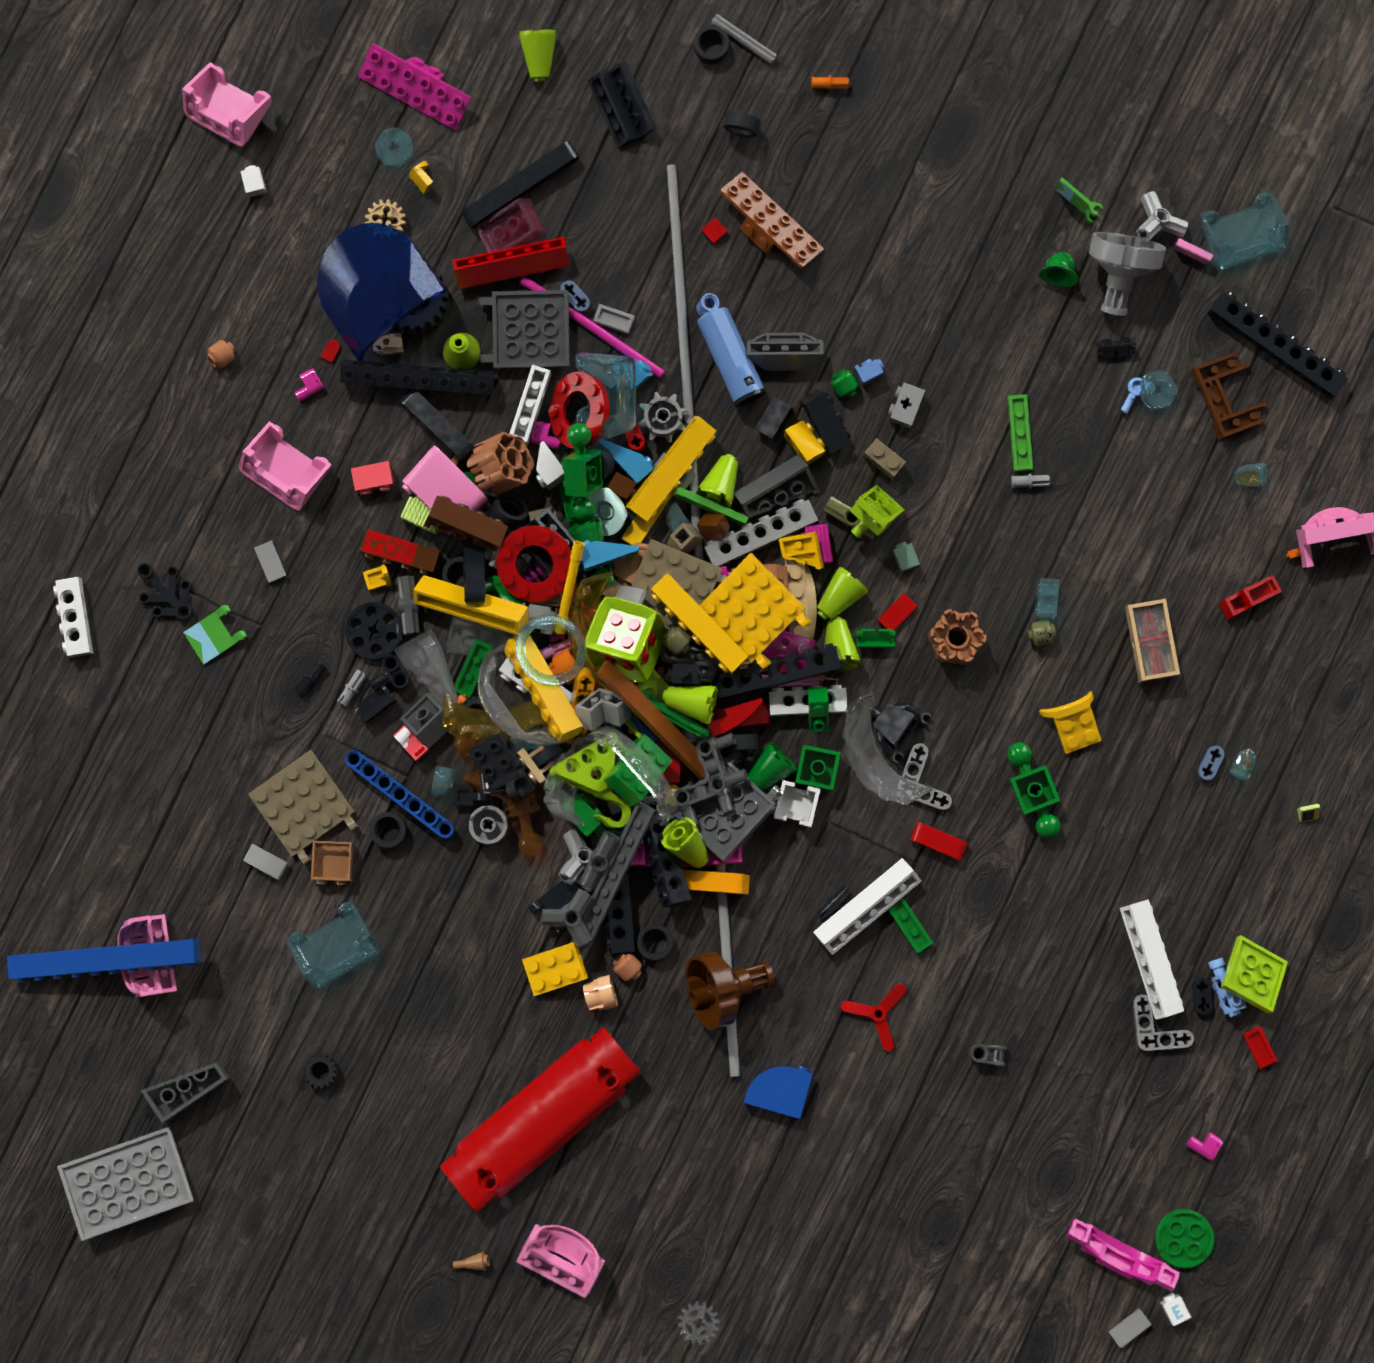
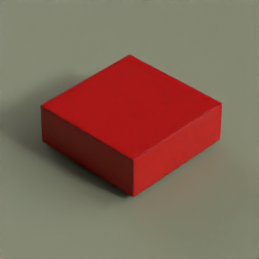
(714, 230)

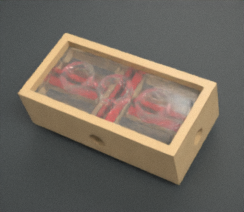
(1152, 640)

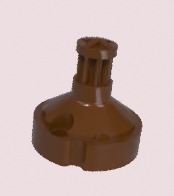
(717, 989)

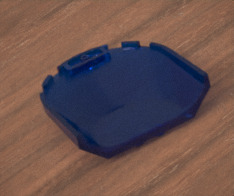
(373, 282)

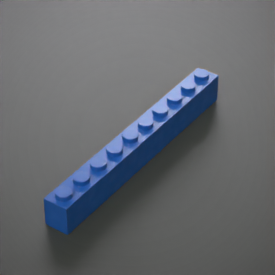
(103, 959)

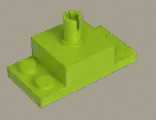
(875, 511)

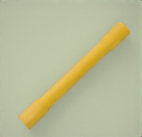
(575, 558)

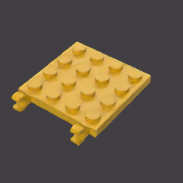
(753, 608)

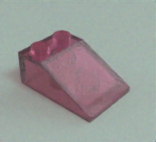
(511, 226)

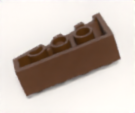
(465, 523)

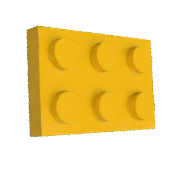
(555, 968)

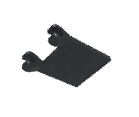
(556, 899)

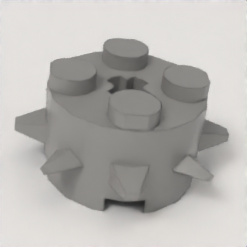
(669, 408)

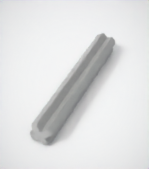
(744, 39)

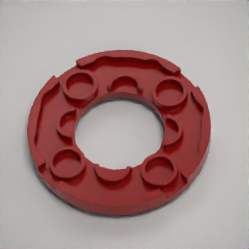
(560, 399)
(507, 558)

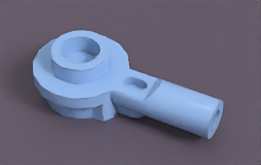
(1134, 391)

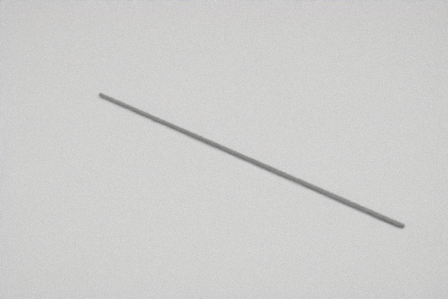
(695, 518)

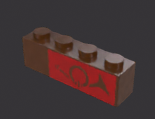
(401, 552)

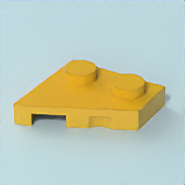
(803, 549)

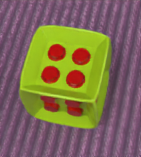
(626, 636)

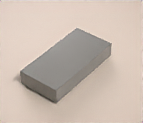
(613, 319)
(270, 561)
(1129, 1328)

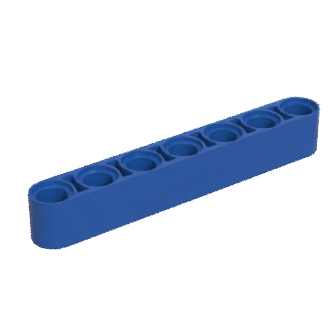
(391, 790)

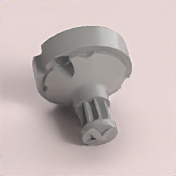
(1124, 261)

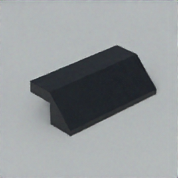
(622, 104)
(541, 555)

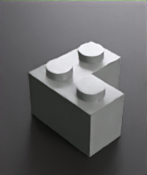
(602, 707)

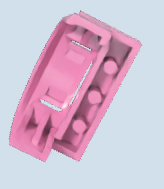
(1314, 532)
(153, 930)
(568, 1244)

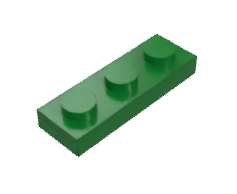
(469, 674)
(910, 925)

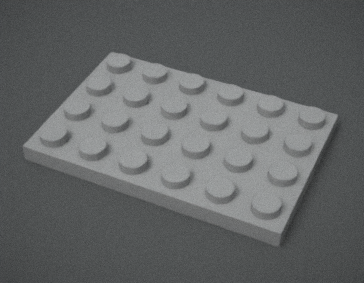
(125, 1183)

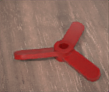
(869, 1012)

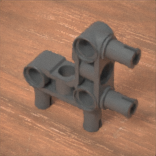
(715, 771)

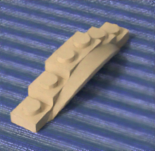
(802, 587)

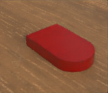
(331, 350)

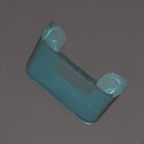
(1246, 232)
(619, 380)
(333, 947)

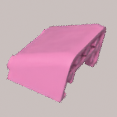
(223, 106)
(282, 468)
(440, 476)

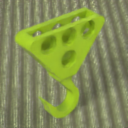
(581, 778)

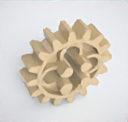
(394, 213)

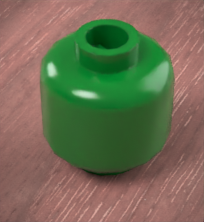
(844, 383)

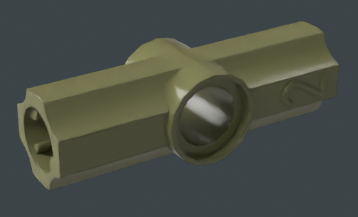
(839, 511)

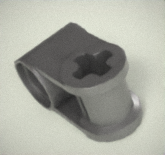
(991, 1054)

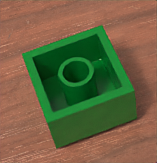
(817, 768)

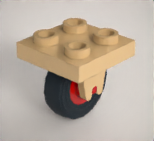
(544, 757)

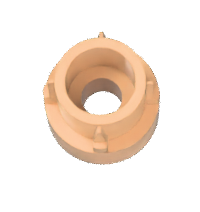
(600, 994)

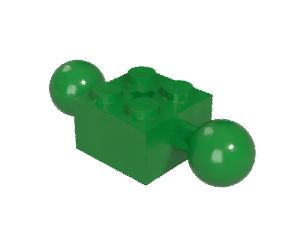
(582, 472)
(1019, 755)
(586, 815)

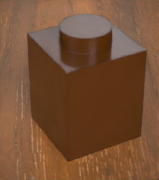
(622, 486)
(713, 526)

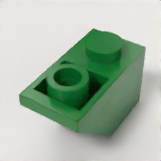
(818, 709)

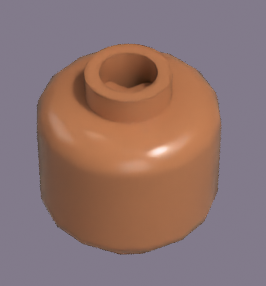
(220, 354)
(627, 966)

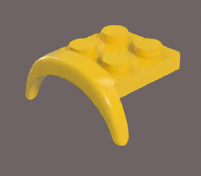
(1075, 723)

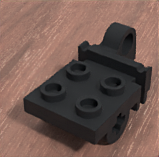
(498, 763)

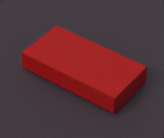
(897, 612)
(1259, 1047)

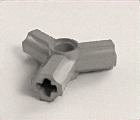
(1158, 219)
(575, 865)

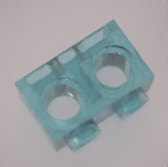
(1047, 599)

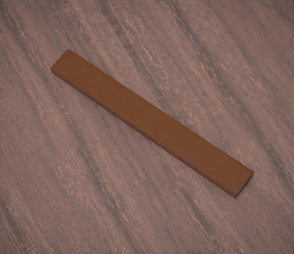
(651, 717)

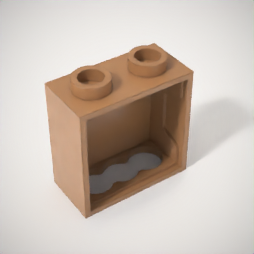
(332, 862)

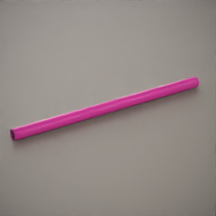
(600, 332)

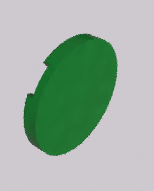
(1184, 1238)

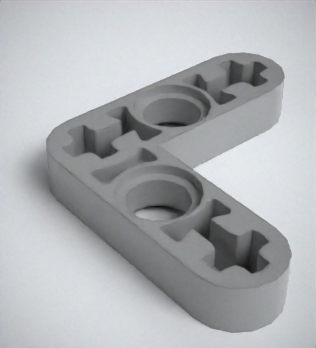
(915, 779)
(1149, 1031)

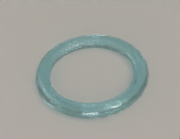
(528, 668)

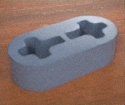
(578, 293)
(1207, 760)

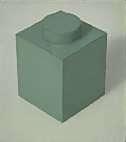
(905, 557)

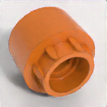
(562, 663)

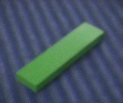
(1020, 433)
(710, 506)

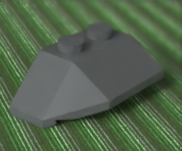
(785, 351)

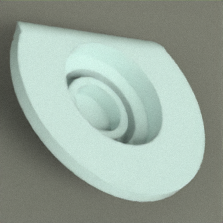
(610, 510)

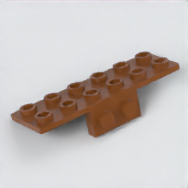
(768, 223)

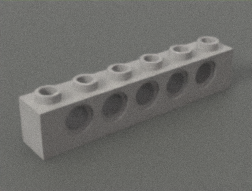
(807, 518)

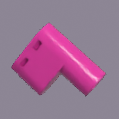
(312, 384)
(541, 433)
(1208, 1147)

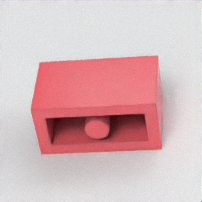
(372, 478)

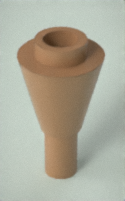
(477, 1262)

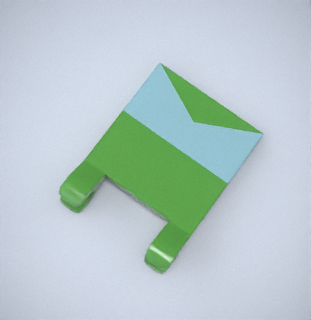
(1078, 200)
(211, 637)

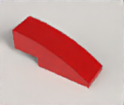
(1249, 597)
(735, 716)

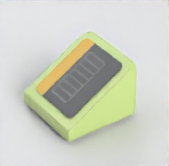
(1308, 813)

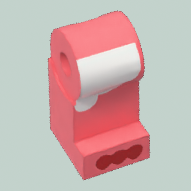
(411, 743)

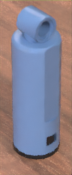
(729, 352)

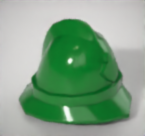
(1059, 270)

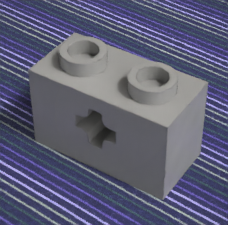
(913, 396)

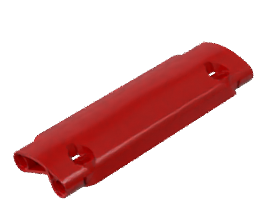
(540, 1119)

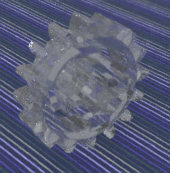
(686, 1318)

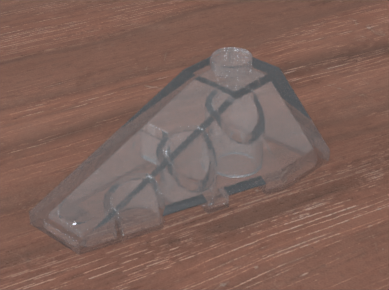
(464, 632)
(427, 661)

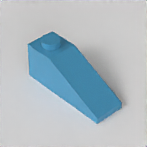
(630, 462)
(602, 553)

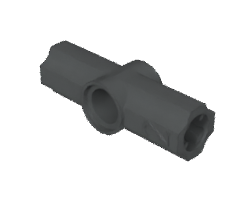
(407, 608)
(603, 850)

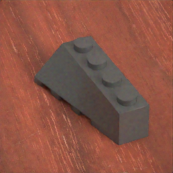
(777, 487)
(179, 1093)

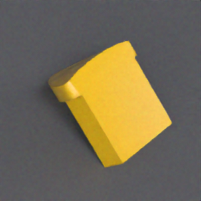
(420, 178)
(377, 577)

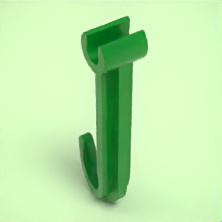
(678, 718)

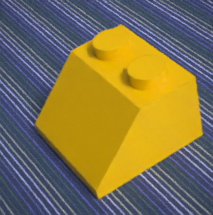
(804, 442)

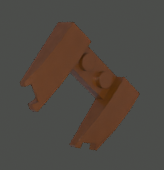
(1225, 421)

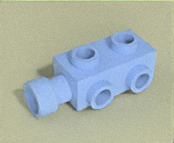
(1234, 1002)

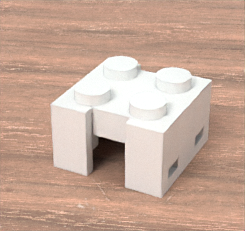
(797, 804)

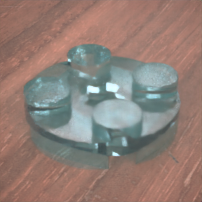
(385, 141)
(1167, 389)

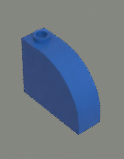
(780, 1090)

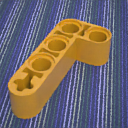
(579, 689)
(717, 881)

